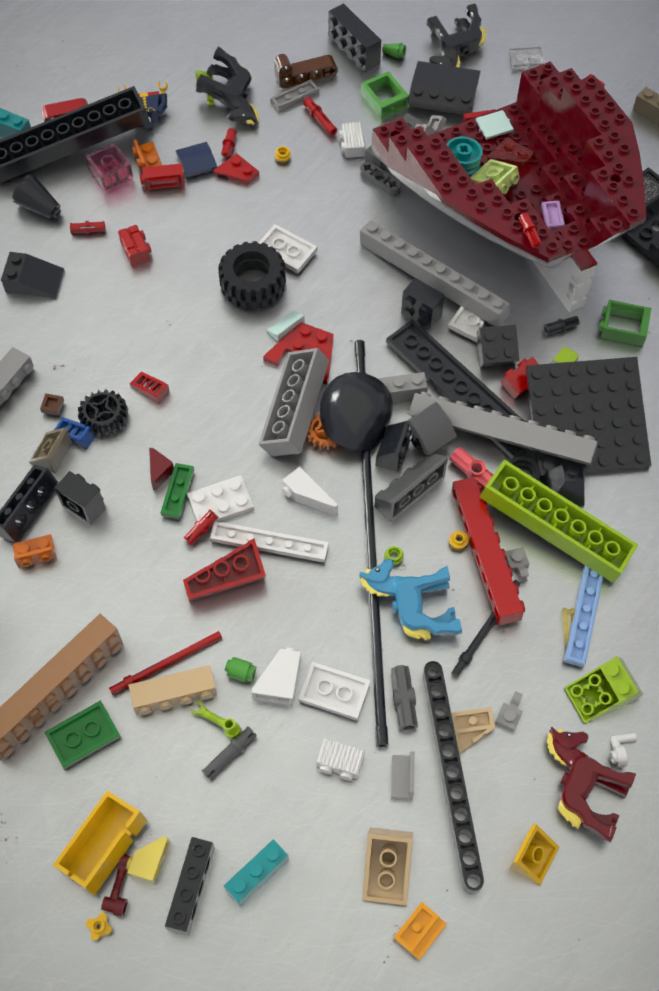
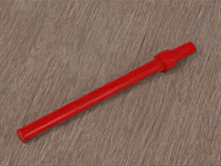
(164, 663)

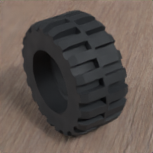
(252, 257)

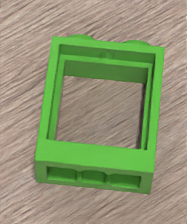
(389, 106)
(628, 311)

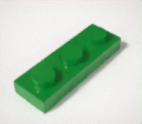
(177, 491)

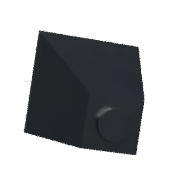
(567, 482)

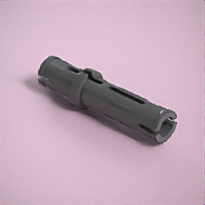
(236, 745)

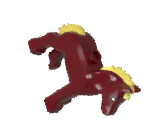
(580, 781)

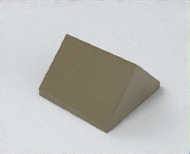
(52, 449)

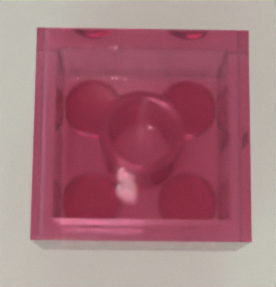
(109, 166)

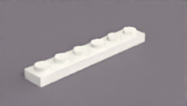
(270, 541)

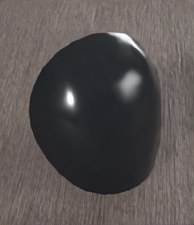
(356, 410)

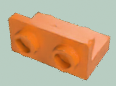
(146, 154)
(34, 550)

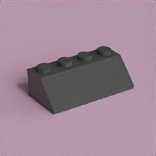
(410, 485)

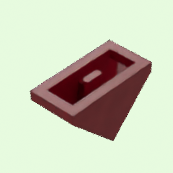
(160, 468)

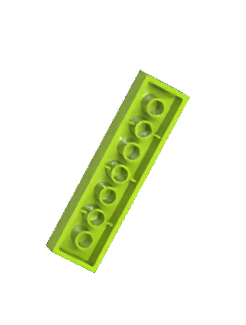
(559, 521)

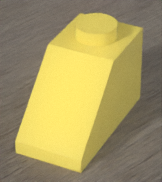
(148, 861)

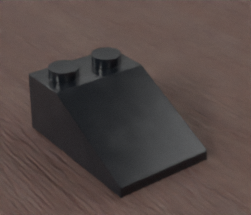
(31, 276)

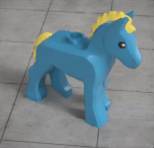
(408, 599)

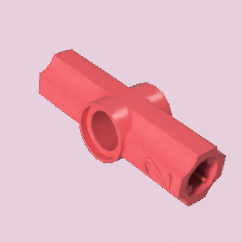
(467, 464)

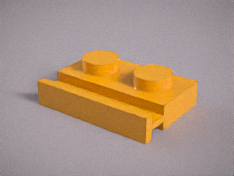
(420, 931)

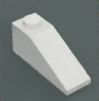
(306, 491)

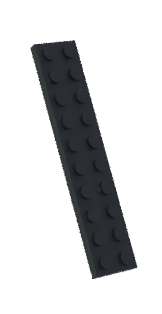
(448, 374)

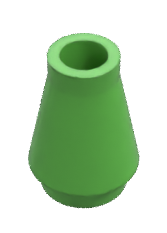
(396, 50)

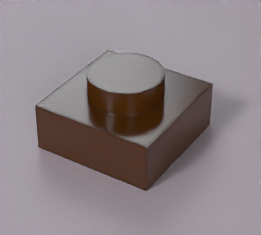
(52, 404)

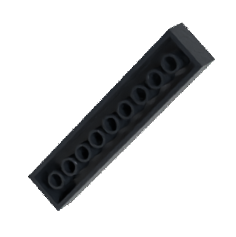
(71, 133)

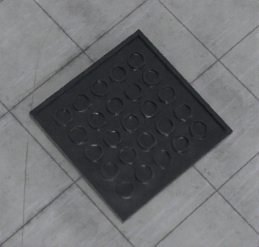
(592, 400)

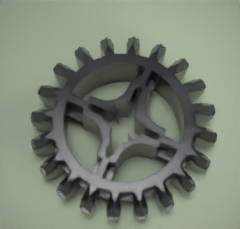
(105, 418)

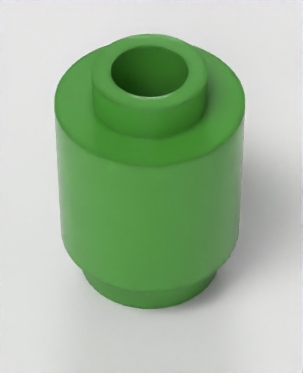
(240, 669)

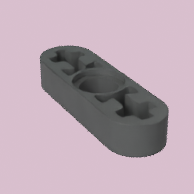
(373, 171)

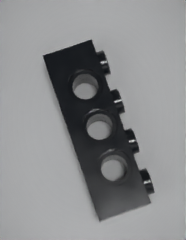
(25, 502)
(190, 886)

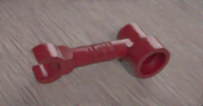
(115, 903)

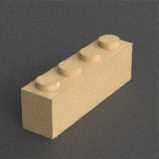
(172, 690)

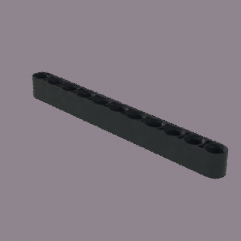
(452, 784)

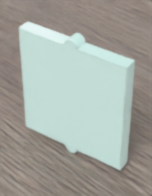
(494, 124)

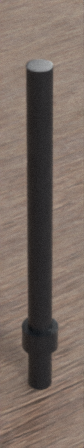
(466, 657)

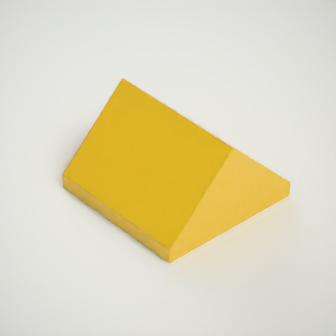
(535, 855)

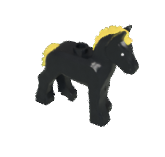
(459, 43)
(234, 92)

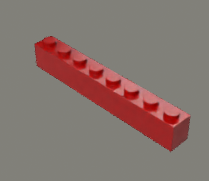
(487, 551)

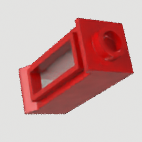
(162, 176)

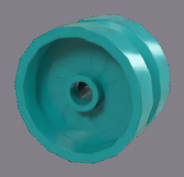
(467, 153)

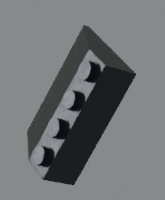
(444, 88)

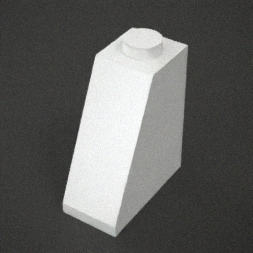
(279, 678)

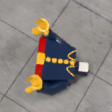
(154, 103)

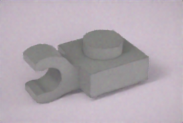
(518, 561)
(509, 714)

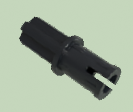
(561, 325)

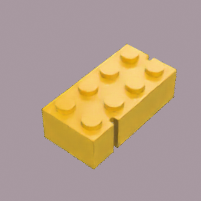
(100, 842)

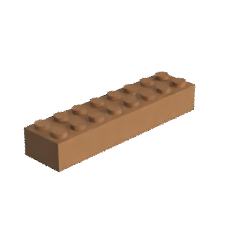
(56, 682)

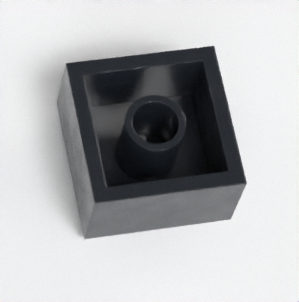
(422, 303)
(497, 346)
(80, 497)

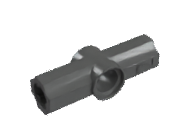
(404, 697)

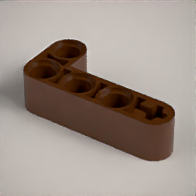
(300, 72)

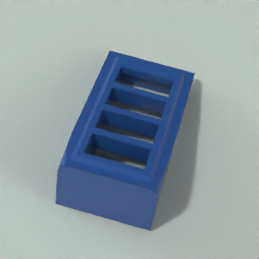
(84, 438)

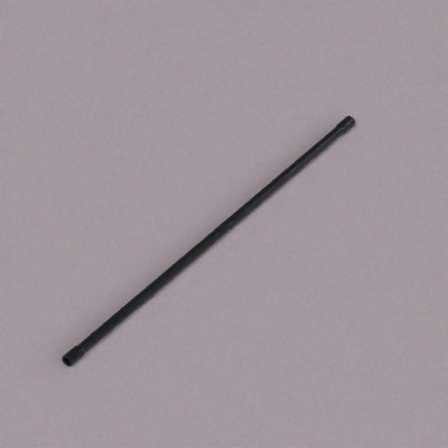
(381, 728)

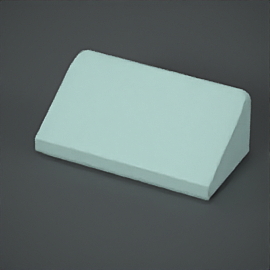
(285, 325)

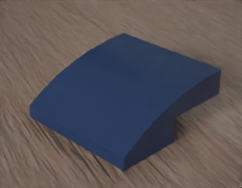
(196, 159)

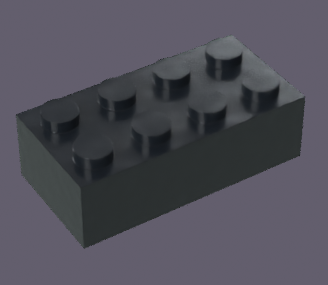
(354, 37)

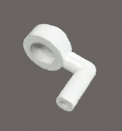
(619, 755)

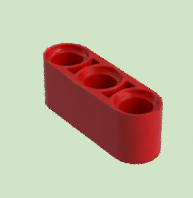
(56, 109)

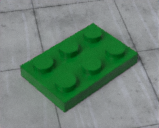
(82, 734)

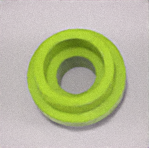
(396, 551)

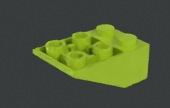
(603, 690)

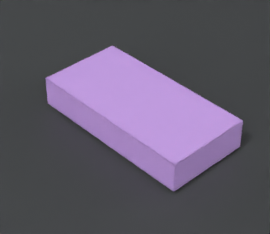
(552, 214)

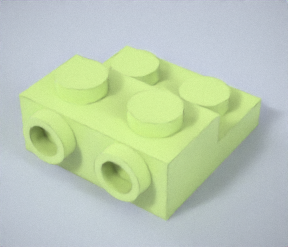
(501, 173)

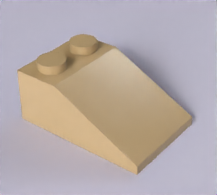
(387, 866)

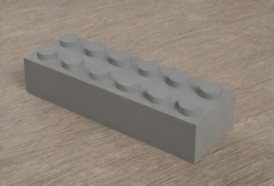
(294, 402)

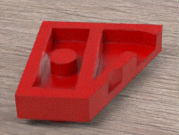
(237, 170)

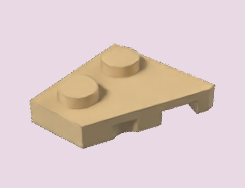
(472, 726)

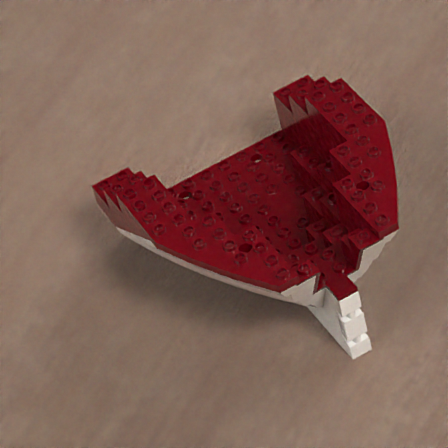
(581, 158)

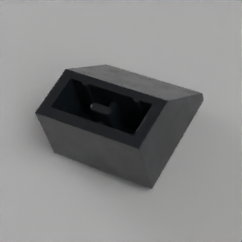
(393, 446)

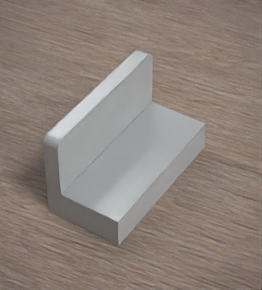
(403, 777)

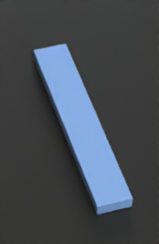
(583, 618)

